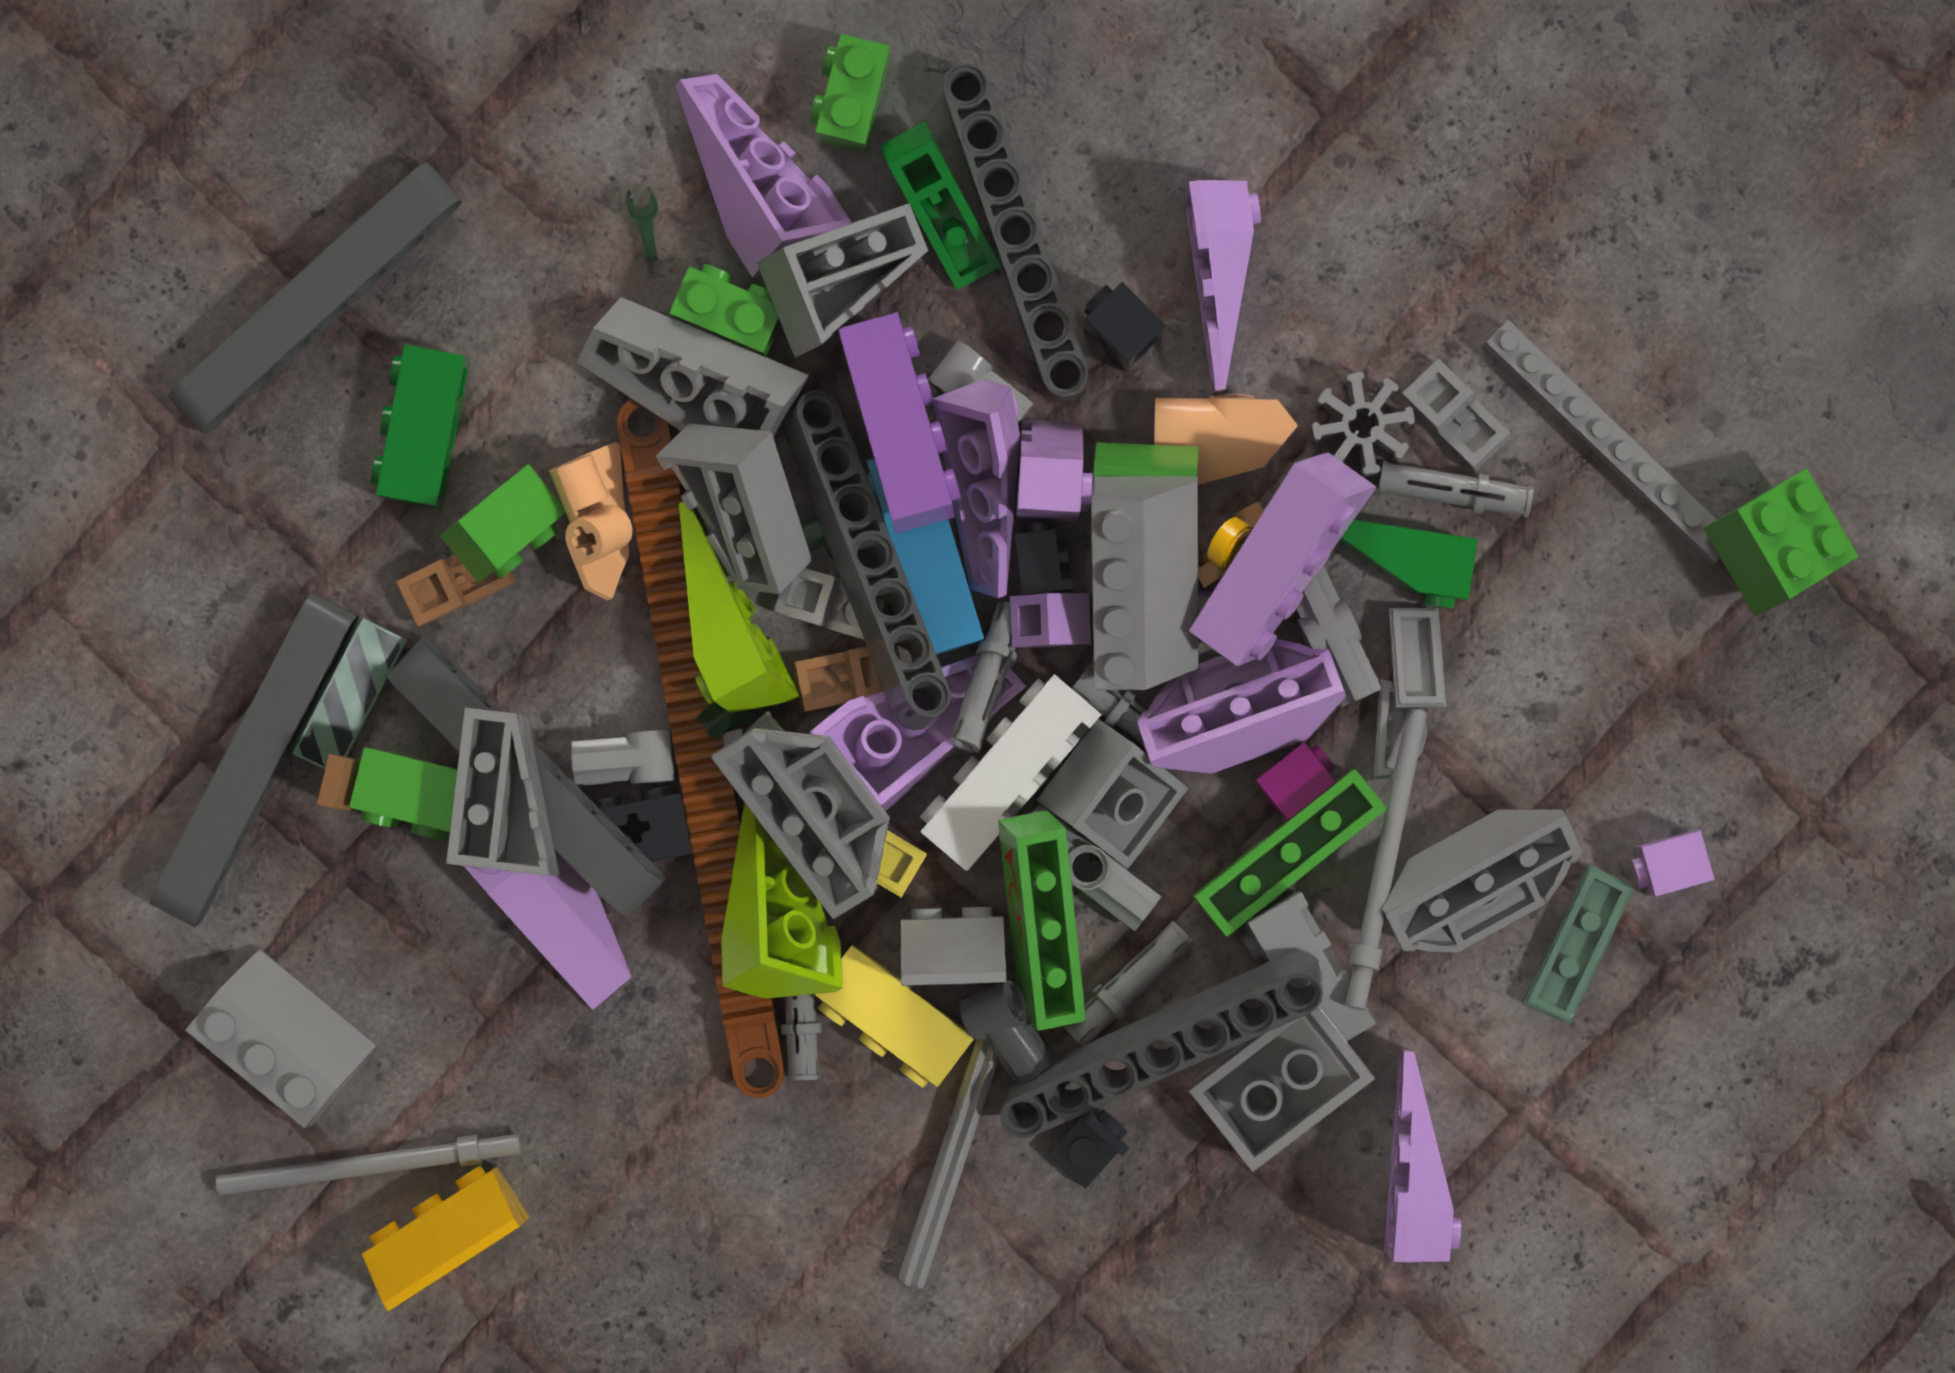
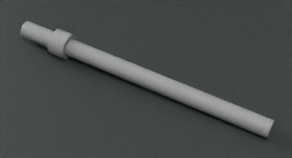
(1365, 955)
(467, 1151)

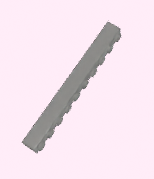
(1603, 437)

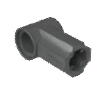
(1002, 1020)

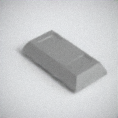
(1417, 658)

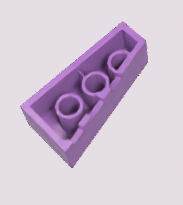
(897, 422)

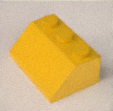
(442, 1235)

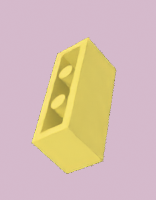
(895, 1019)

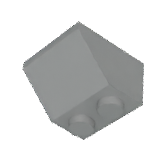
(1112, 793)

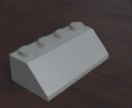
(1144, 579)

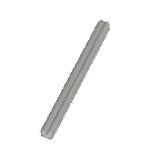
(949, 1166)

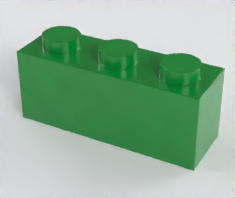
(420, 426)

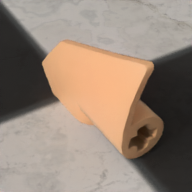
(1230, 429)
(598, 524)

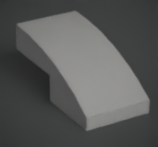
(1456, 415)
(821, 602)

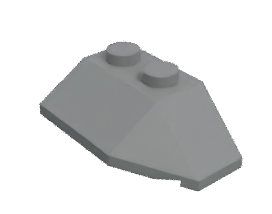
(811, 810)
(1480, 879)

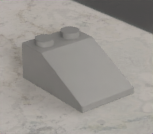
(952, 948)
(1280, 1085)

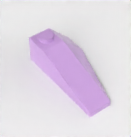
(753, 181)
(564, 923)
(1418, 1199)

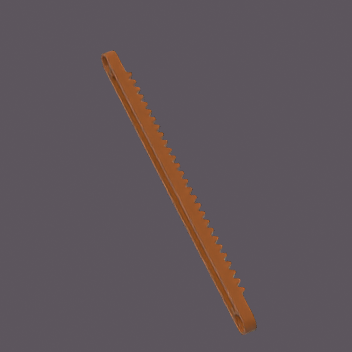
(707, 793)

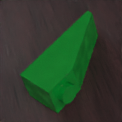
(940, 205)
(1417, 559)

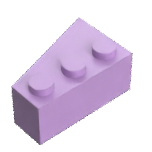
(1052, 472)

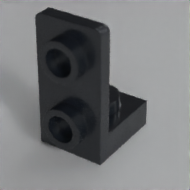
(1089, 1146)

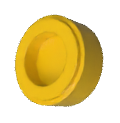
(1228, 542)

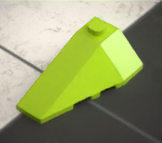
(732, 653)
(775, 925)

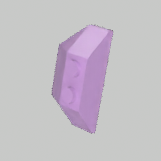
(1240, 712)

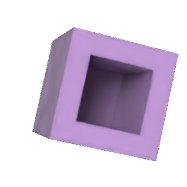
(1050, 620)
(1671, 864)

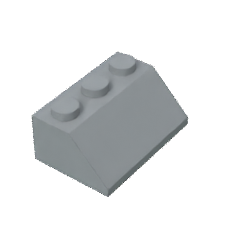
(281, 1038)

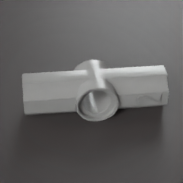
(1330, 625)
(1116, 887)

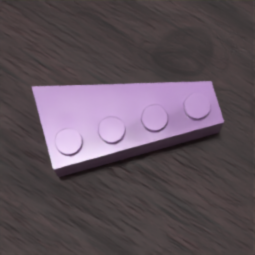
(1281, 557)

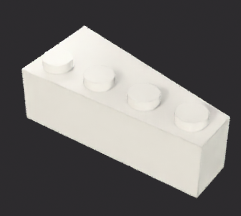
(1010, 772)

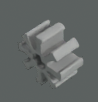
(1348, 414)

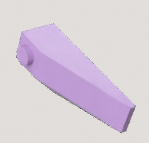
(1221, 238)
(983, 452)
(898, 758)

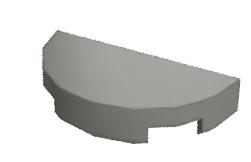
(1388, 732)

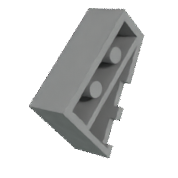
(838, 272)
(745, 501)
(499, 798)
(1290, 927)

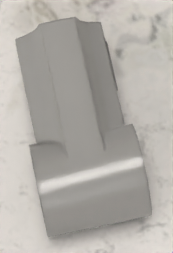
(966, 366)
(633, 758)

